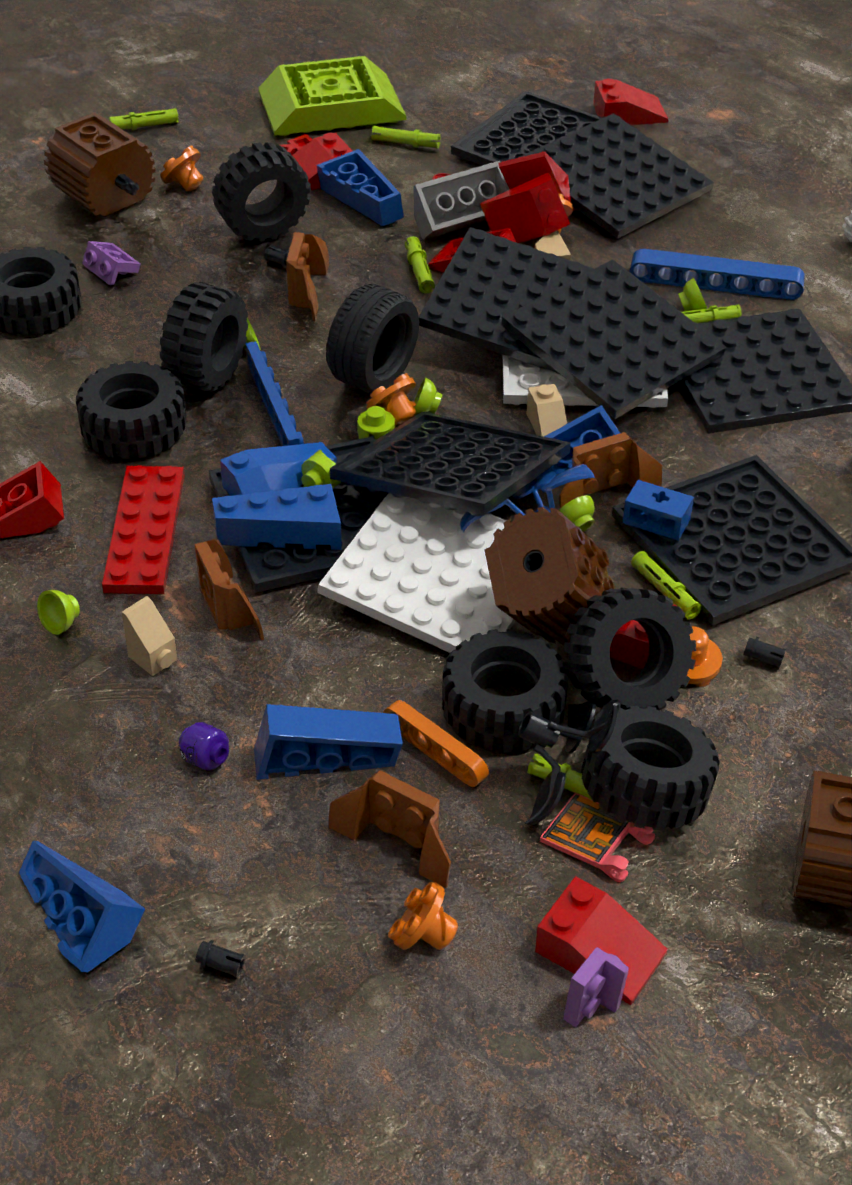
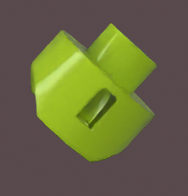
(375, 422)
(317, 470)

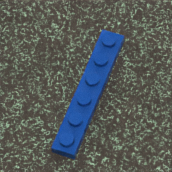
(271, 396)

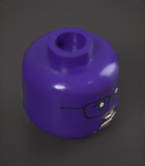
(204, 746)

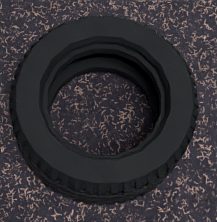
(372, 337)

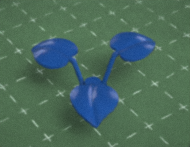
(546, 483)

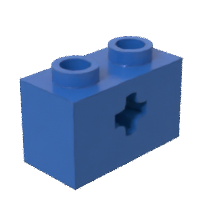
(658, 509)

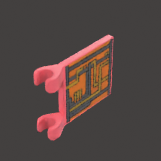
(593, 835)

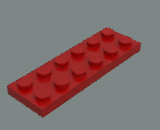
(144, 530)

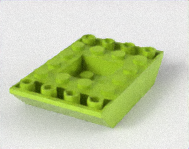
(329, 96)

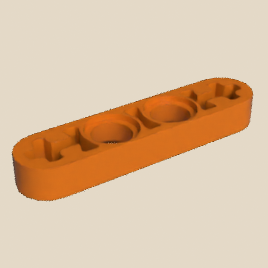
(439, 744)

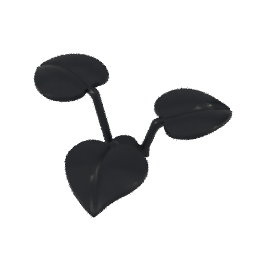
(545, 733)

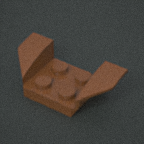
(306, 257)
(613, 463)
(225, 600)
(395, 810)

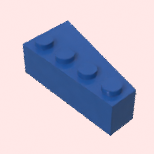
(361, 186)
(279, 517)
(324, 740)

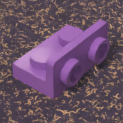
(108, 261)
(596, 982)

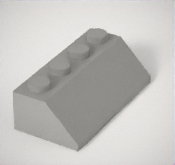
(454, 199)

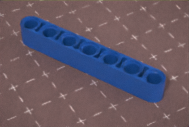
(729, 270)

